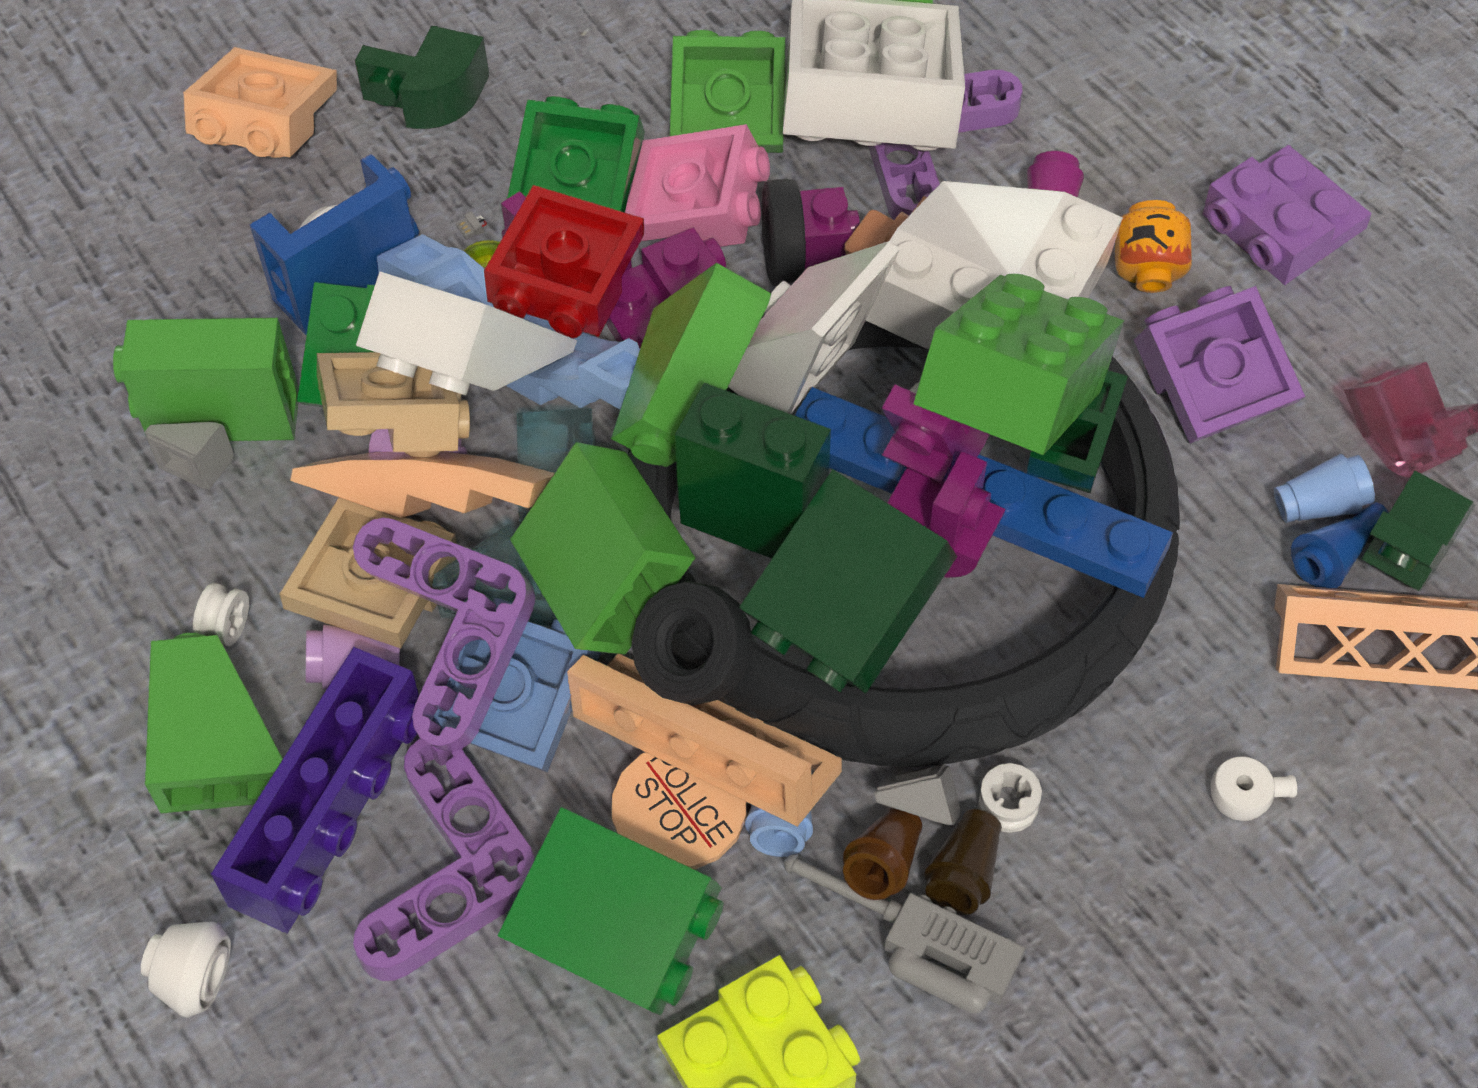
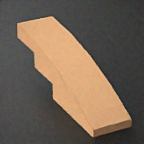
(409, 484)

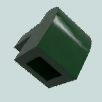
(433, 85)
(1079, 450)
(1417, 530)

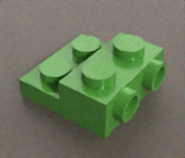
(729, 84)

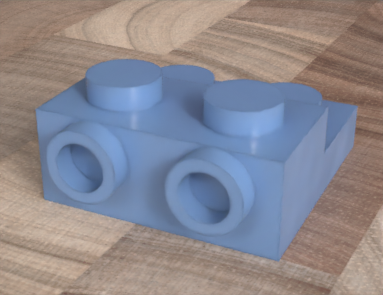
(532, 696)

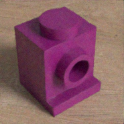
(827, 224)

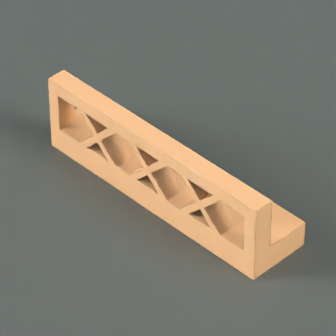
(1370, 612)
(704, 739)

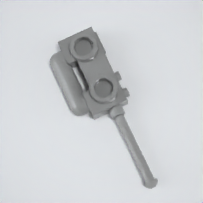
(932, 932)

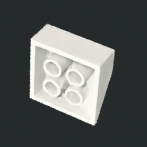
(874, 72)
(974, 234)

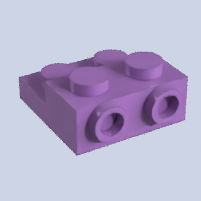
(1283, 212)
(1218, 362)

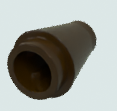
(965, 864)

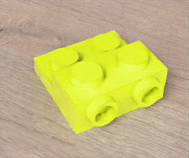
(762, 1037)

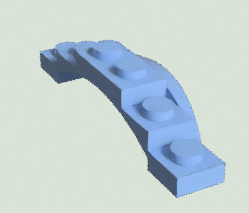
(590, 373)

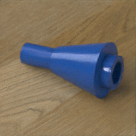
(1329, 552)

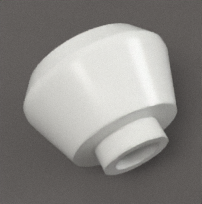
(187, 965)

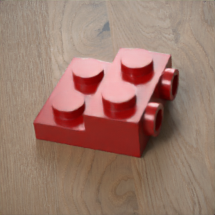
(563, 262)

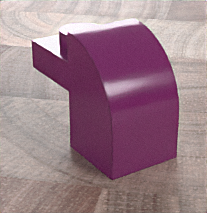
(927, 439)
(954, 511)

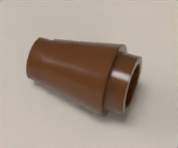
(882, 855)

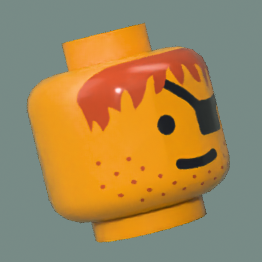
(1153, 246)

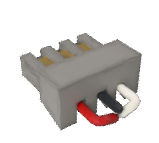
(470, 225)

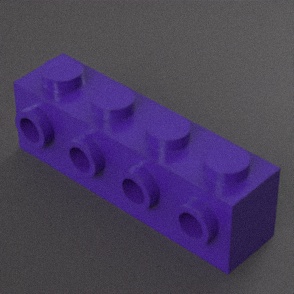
(318, 792)

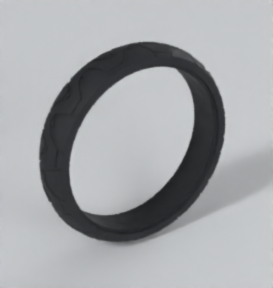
(981, 714)

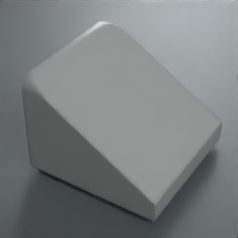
(191, 450)
(922, 792)

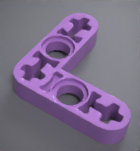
(982, 114)
(473, 621)
(475, 855)

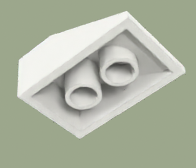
(811, 327)
(453, 337)

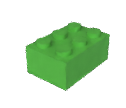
(1019, 361)

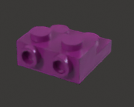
(663, 271)

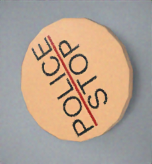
(676, 812)

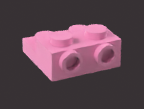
(700, 183)

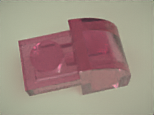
(1407, 419)

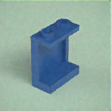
(337, 245)

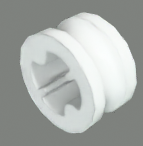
(221, 613)
(1026, 784)

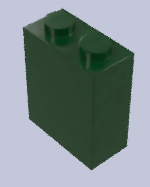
(747, 469)
(847, 584)

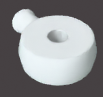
(1257, 781)

